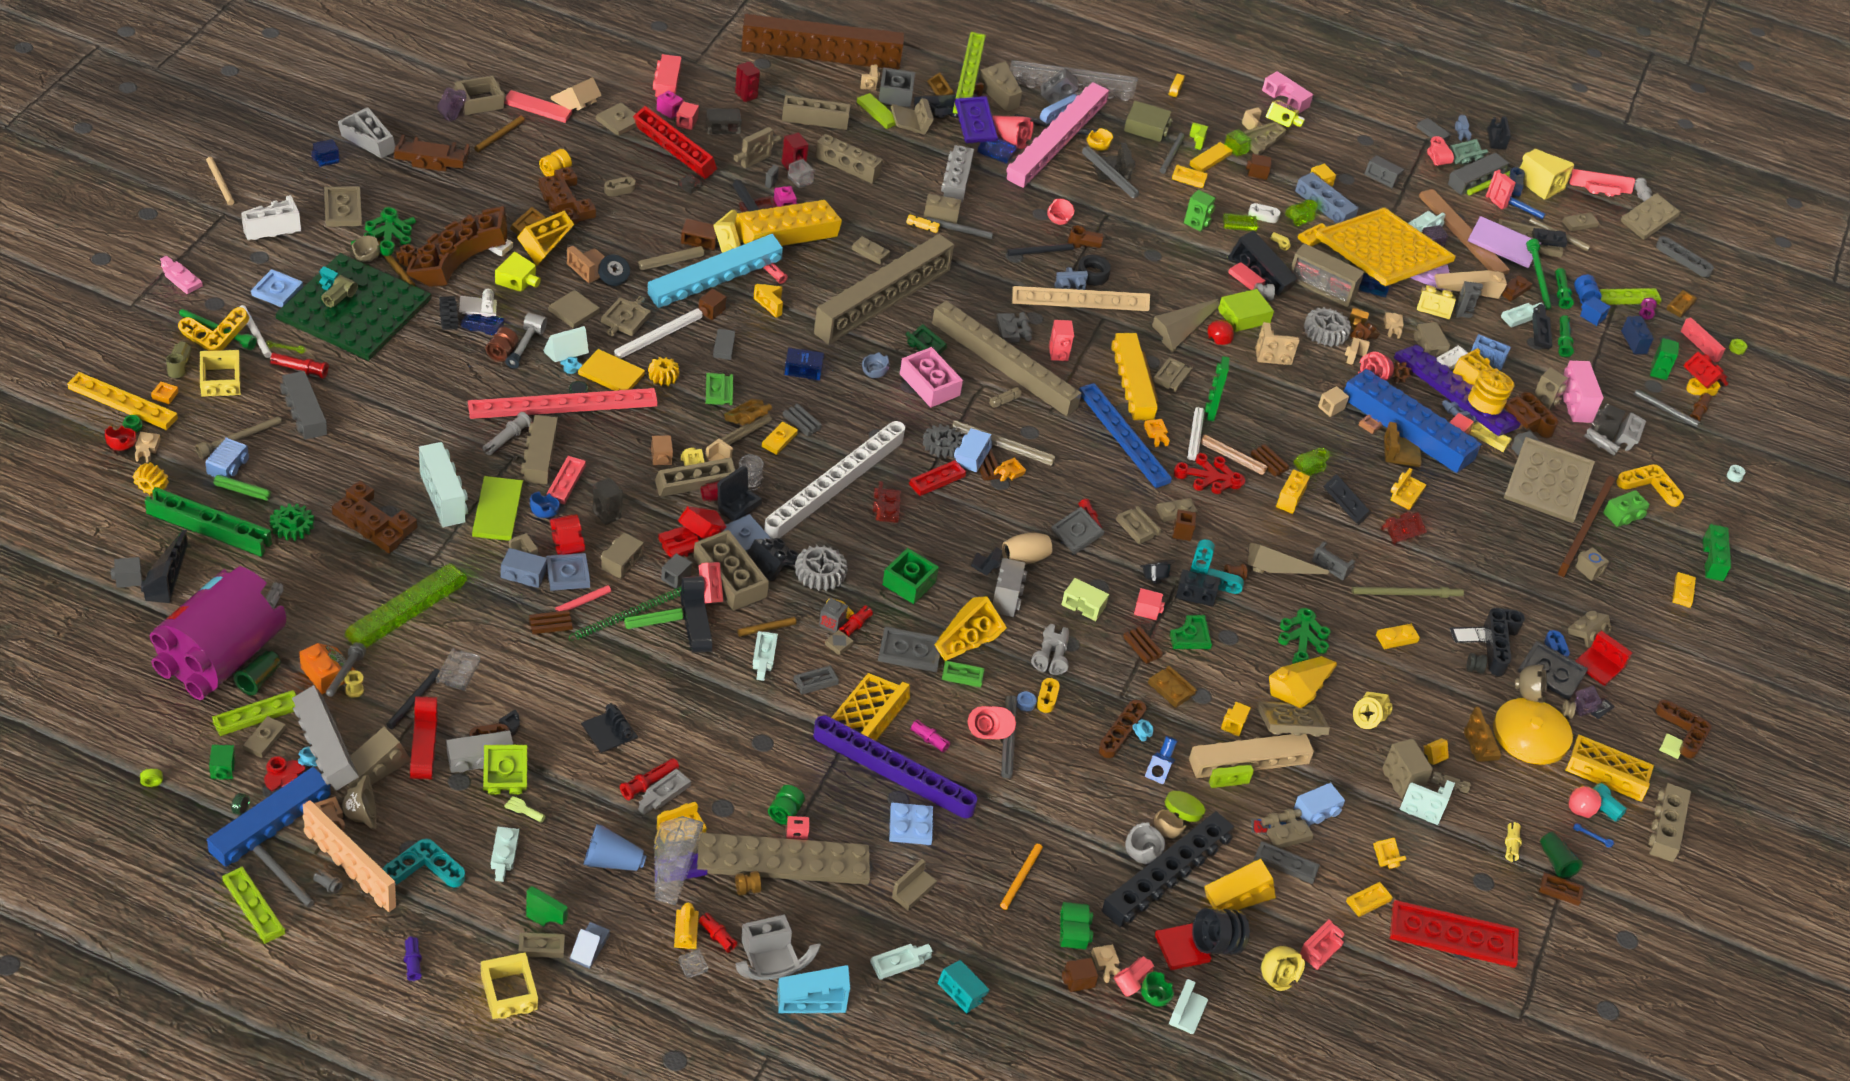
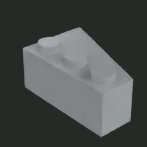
(367, 132)
(1009, 587)

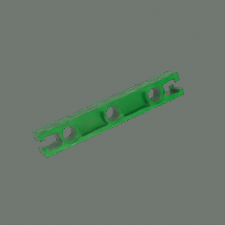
(208, 521)

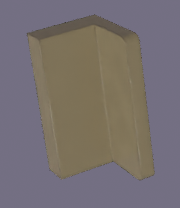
(913, 886)

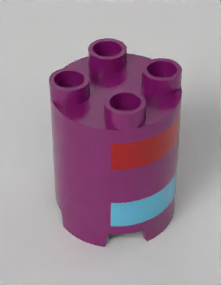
(216, 631)

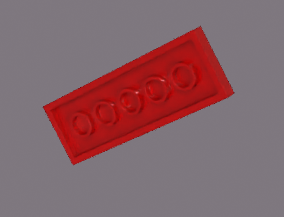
(1454, 933)

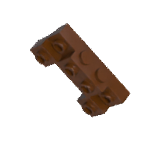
(431, 155)
(560, 198)
(370, 521)

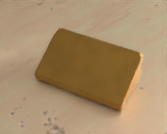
(940, 85)

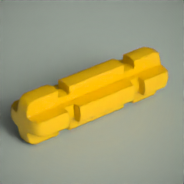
(923, 223)

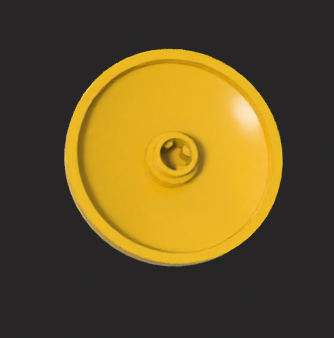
(1532, 731)

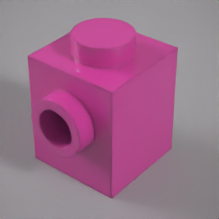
(669, 104)
(784, 196)

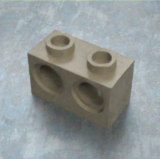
(1551, 388)

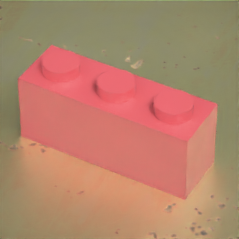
(667, 74)

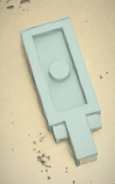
(1519, 314)
(764, 653)
(504, 851)
(900, 960)

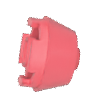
(1377, 363)

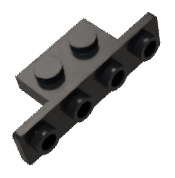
(940, 104)

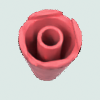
(1014, 129)

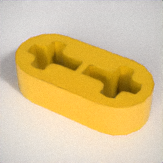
(1176, 85)
(1696, 388)
(1051, 696)

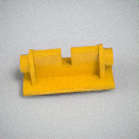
(686, 927)

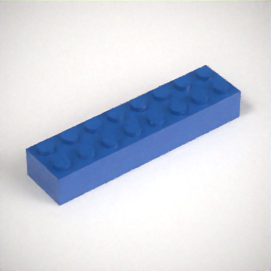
(1414, 421)

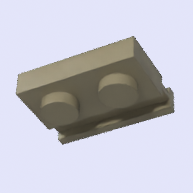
(1172, 374)
(1138, 525)

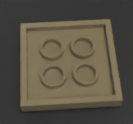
(1290, 719)

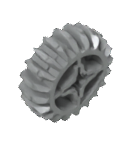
(1327, 327)
(832, 563)

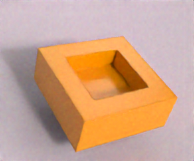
(164, 392)

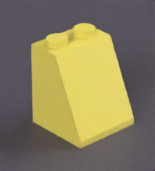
(1545, 173)

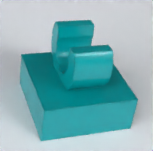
(328, 277)

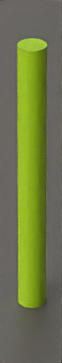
(1480, 187)

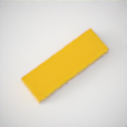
(1210, 157)

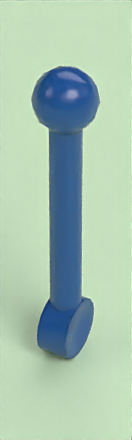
(1608, 843)

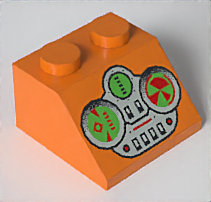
(322, 664)

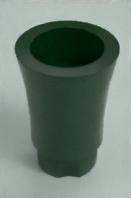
(257, 672)
(1561, 857)

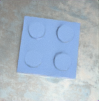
(277, 288)
(911, 823)

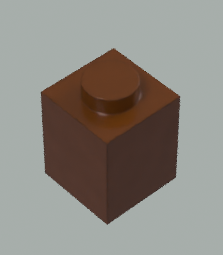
(1259, 166)
(712, 304)
(1184, 525)
(1080, 974)

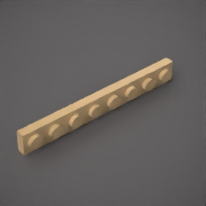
(1080, 298)

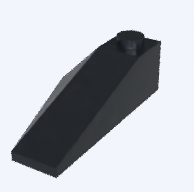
(165, 572)

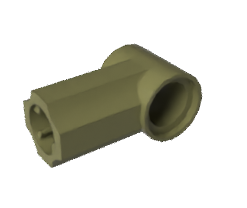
(341, 288)
(177, 360)

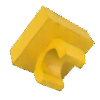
(1437, 751)

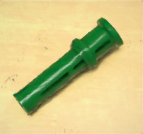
(1563, 293)
(1565, 340)

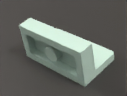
(1188, 1009)

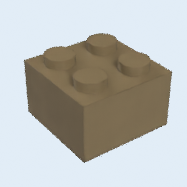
(1406, 765)

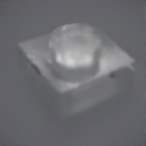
(693, 963)

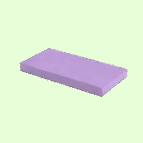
(1501, 241)

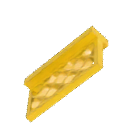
(883, 714)
(1632, 785)

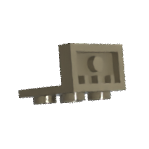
(914, 120)

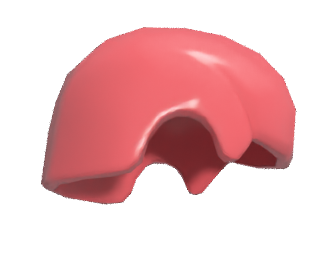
(1060, 211)
(1584, 801)

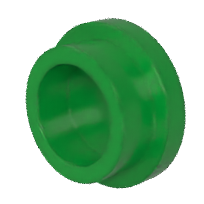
(133, 422)

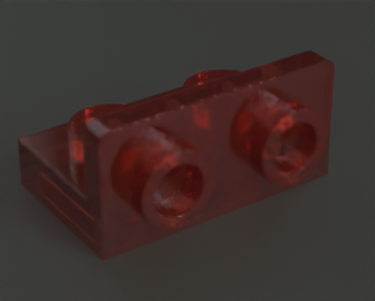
(887, 504)
(1405, 527)

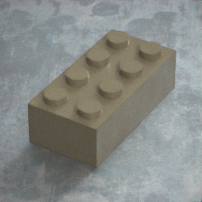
(740, 576)

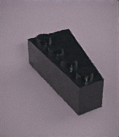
(1263, 261)

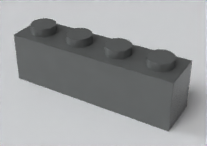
(1477, 173)
(303, 405)

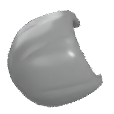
(1144, 843)

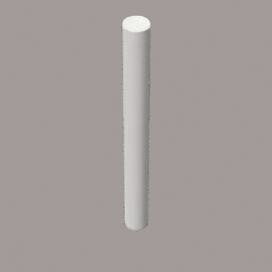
(254, 330)

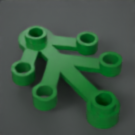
(389, 215)
(1305, 618)

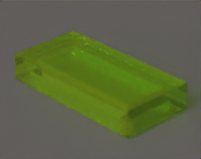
(1240, 222)

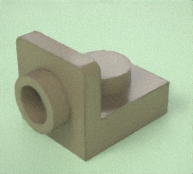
(524, 544)

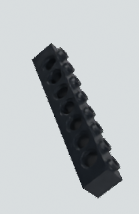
(1168, 869)

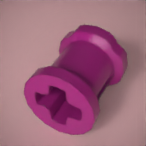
(1651, 305)

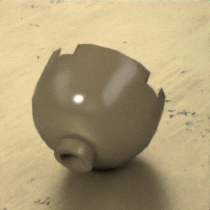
(1532, 683)

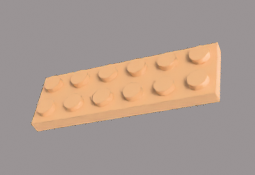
(349, 856)

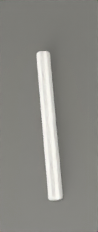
(658, 333)

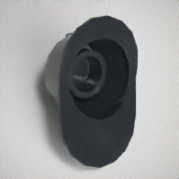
(1157, 570)

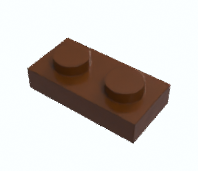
(1516, 288)

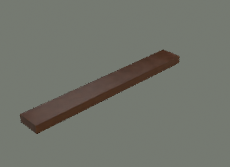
(1586, 526)

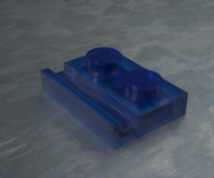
(998, 150)
(477, 322)

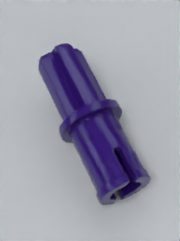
(412, 958)

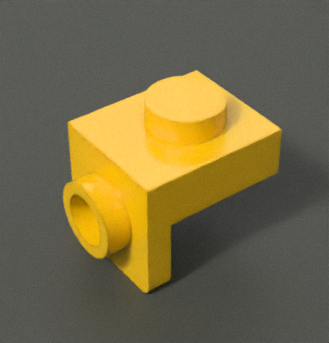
(1388, 853)

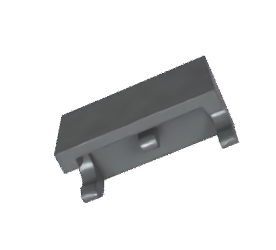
(1383, 171)
(1467, 299)
(1332, 562)

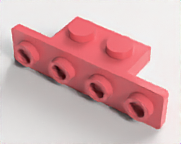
(1602, 182)

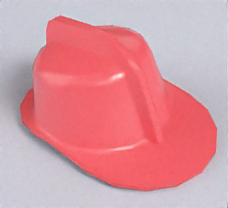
(991, 722)

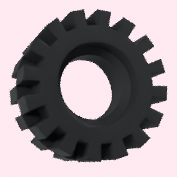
(448, 312)

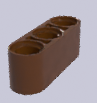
(1548, 421)

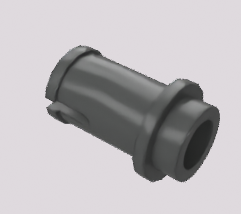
(332, 883)

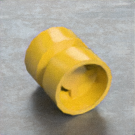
(557, 160)

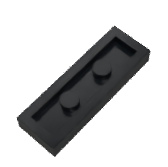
(1347, 499)

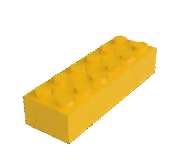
(790, 223)

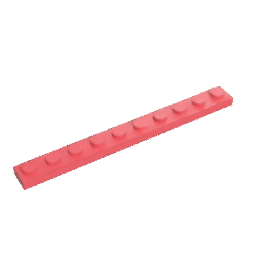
(562, 403)

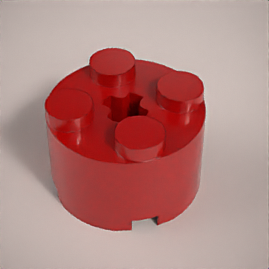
(567, 535)

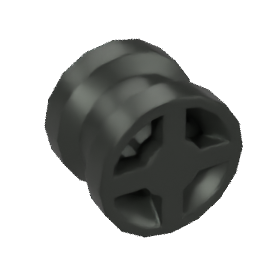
(1476, 663)

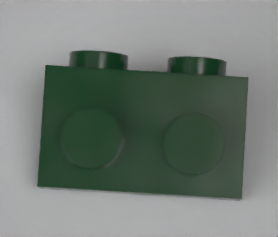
(924, 338)

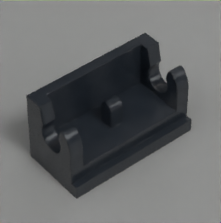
(1499, 133)

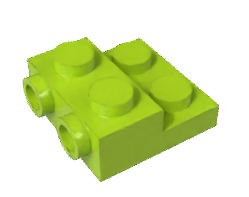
(505, 768)

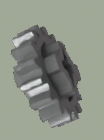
(942, 440)

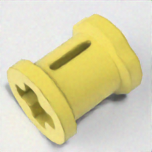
(354, 684)

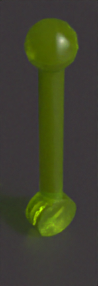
(300, 349)

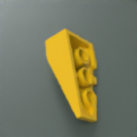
(970, 628)
(1301, 680)

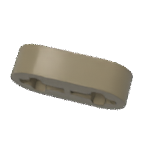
(619, 186)

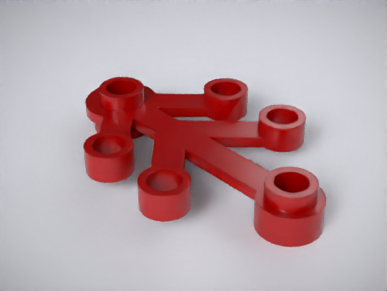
(1231, 479)

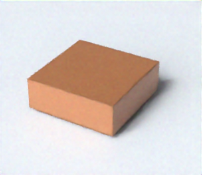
(1370, 424)

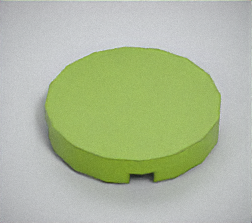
(1185, 805)

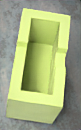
(1085, 598)

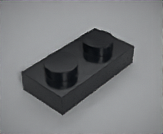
(1550, 237)

